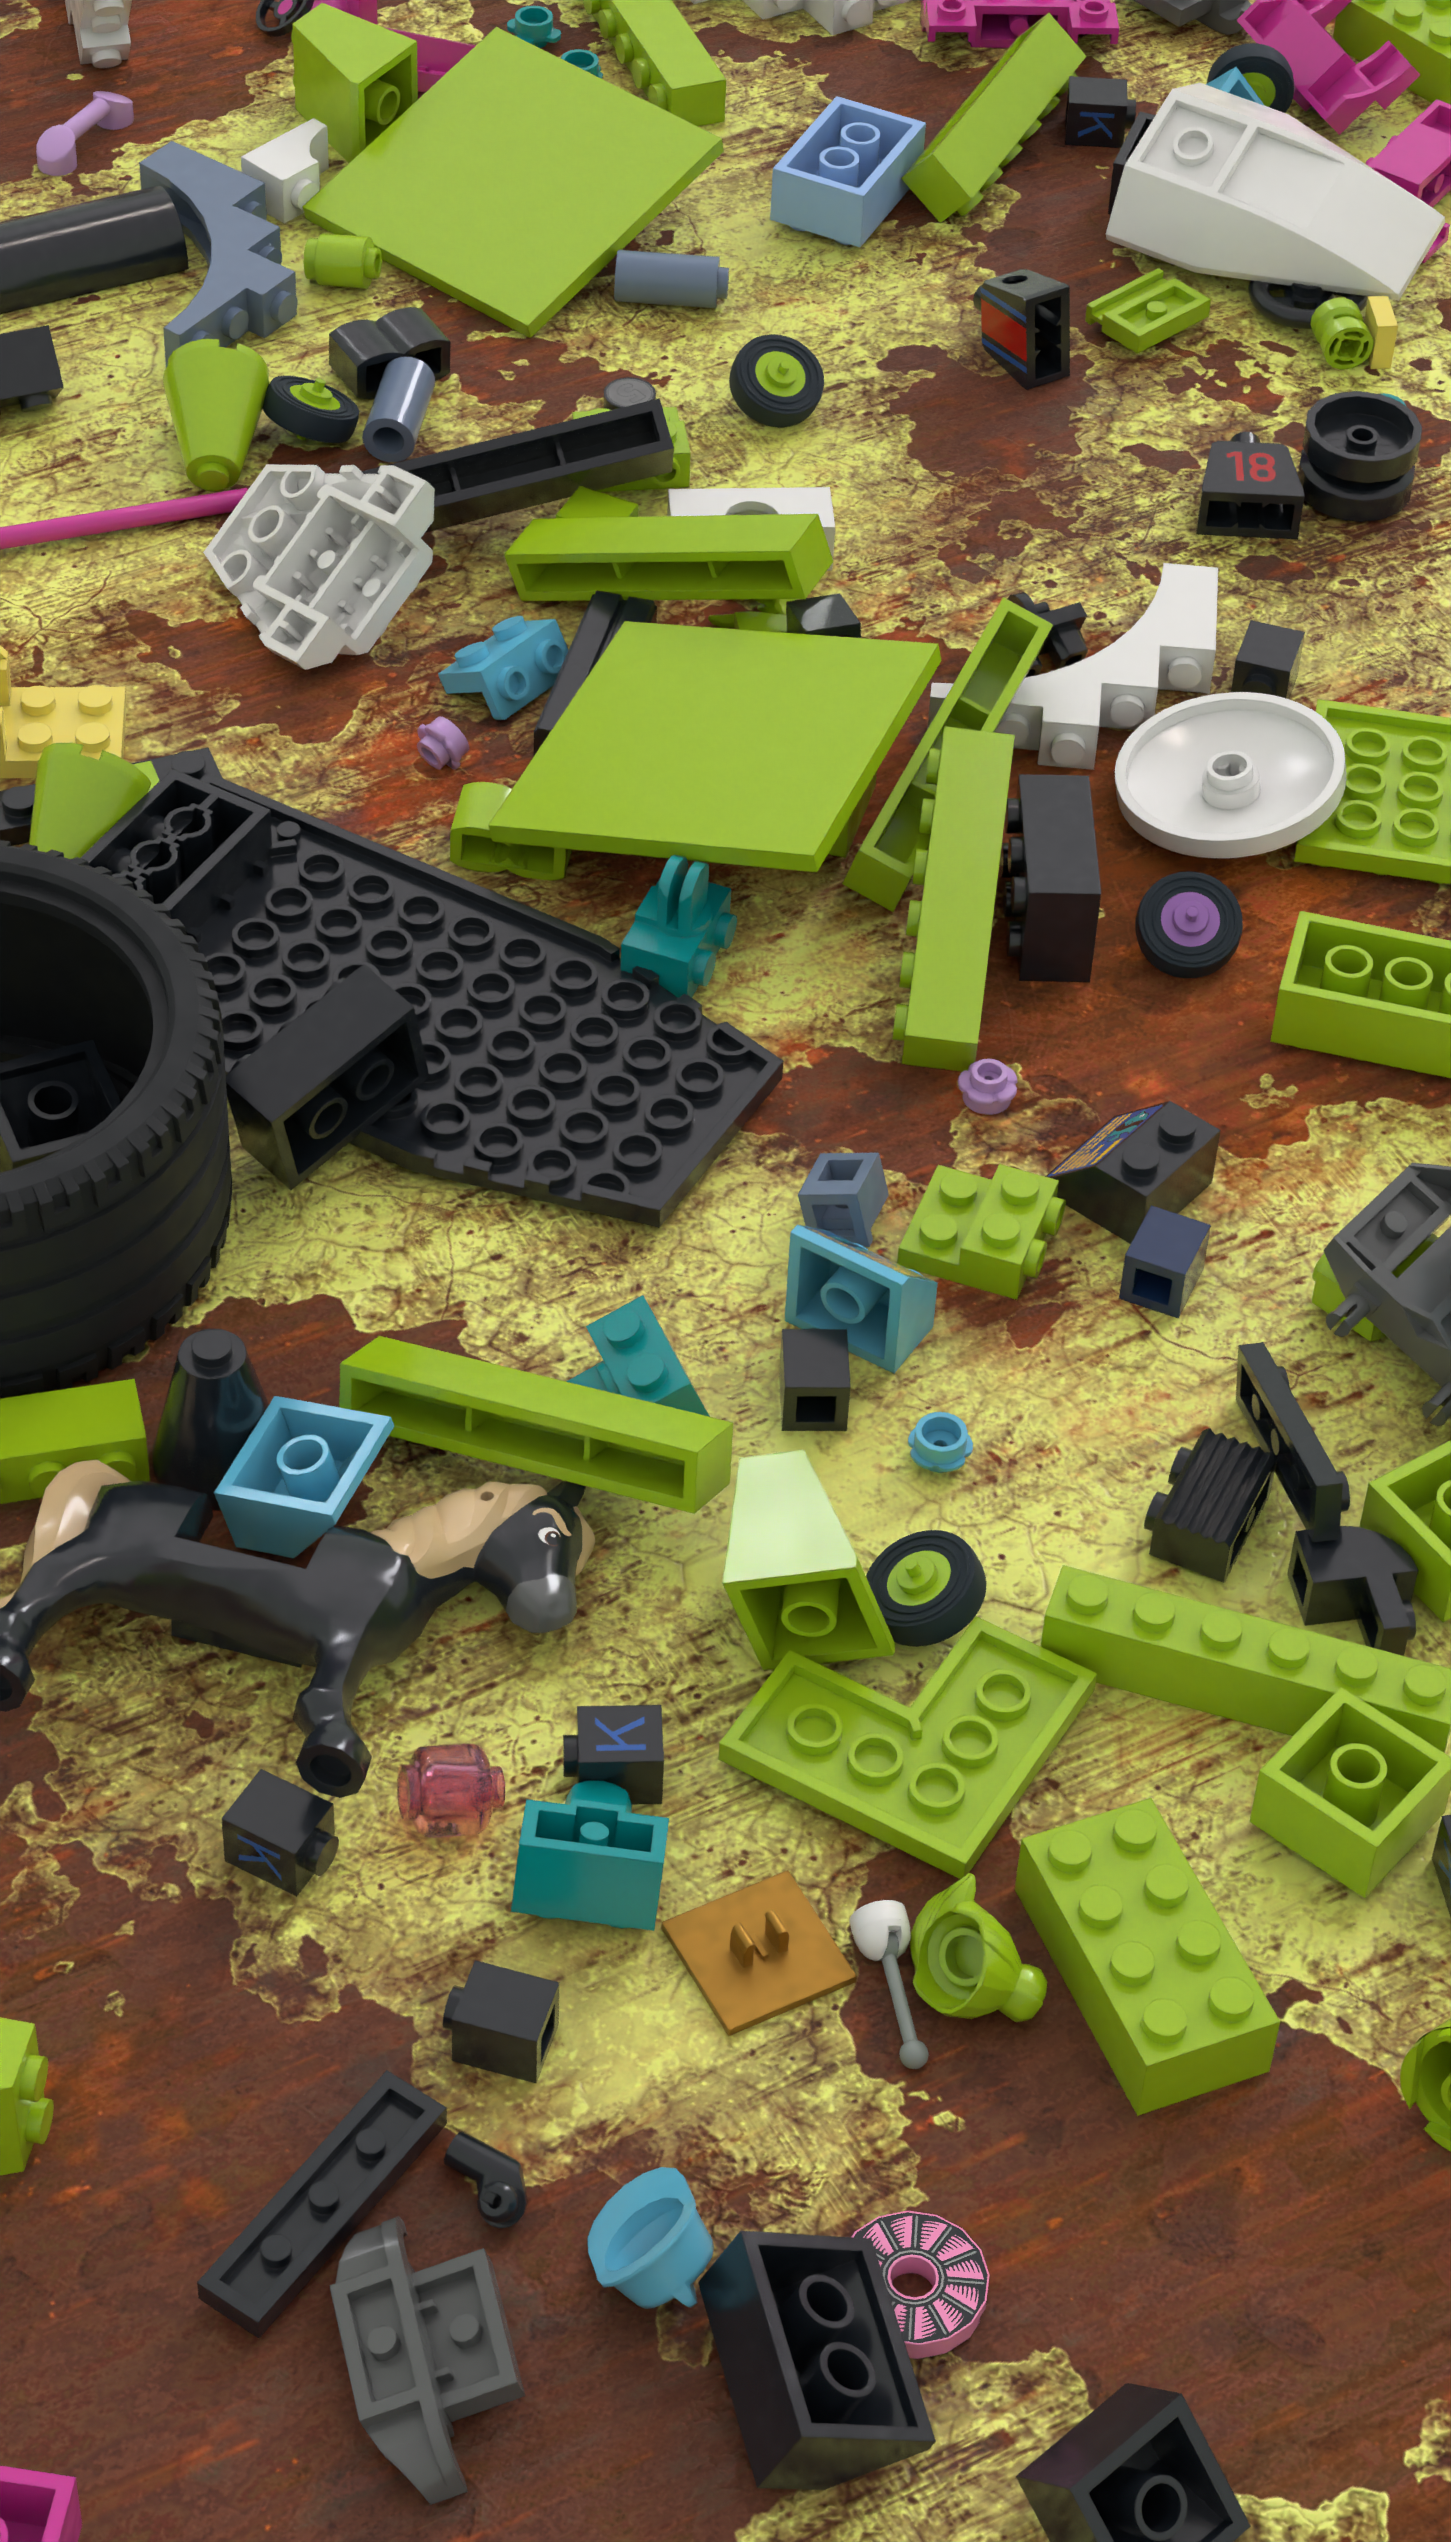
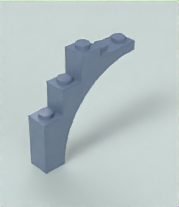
(228, 225)

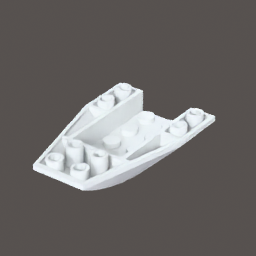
(1265, 201)

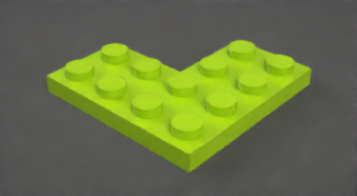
(923, 1774)

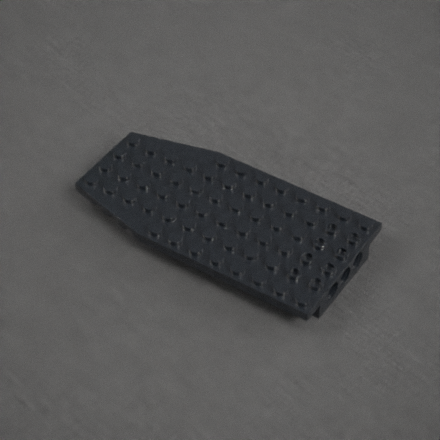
(536, 1045)

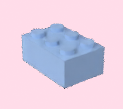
(846, 171)

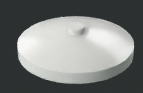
(1230, 775)

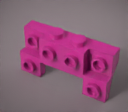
(1002, 21)
(1320, 66)
(1421, 160)

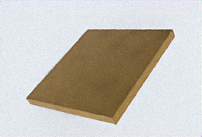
(758, 1952)

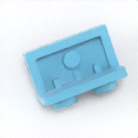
(510, 665)

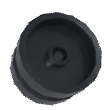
(1359, 456)

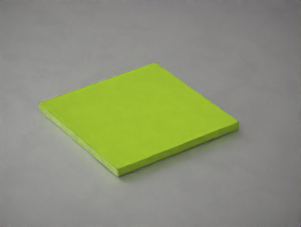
(514, 180)
(717, 745)

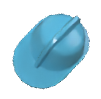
(651, 2240)

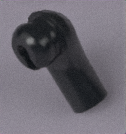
(497, 2176)

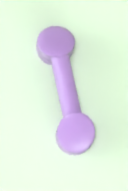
(57, 144)

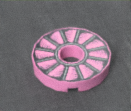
(952, 2265)

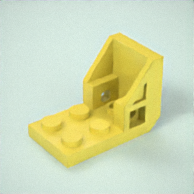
(50, 715)

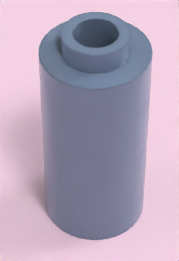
(669, 279)
(399, 409)

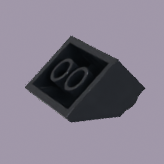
(813, 2359)

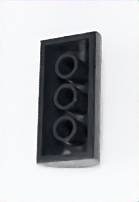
(89, 248)

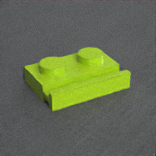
(1148, 310)

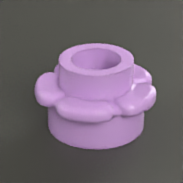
(442, 743)
(988, 1086)

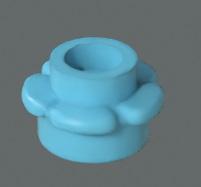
(940, 1442)

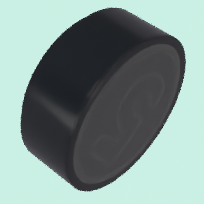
(627, 392)

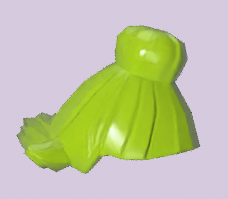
(970, 1961)

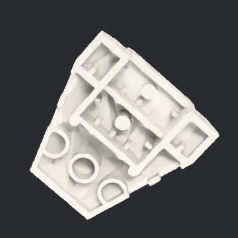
(324, 556)

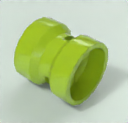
(1342, 333)

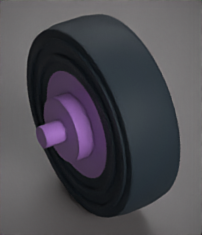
(1188, 924)

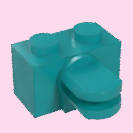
(680, 928)
(639, 1360)
(590, 1859)

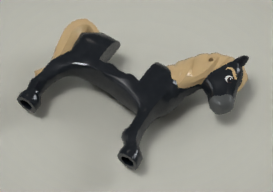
(343, 1613)

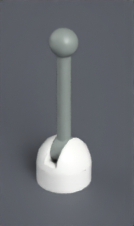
(883, 1935)

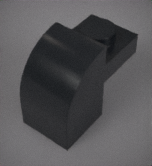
(1356, 1579)

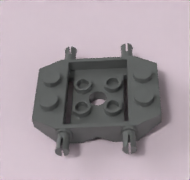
(1417, 1304)

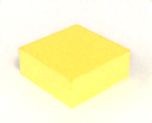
(1383, 328)

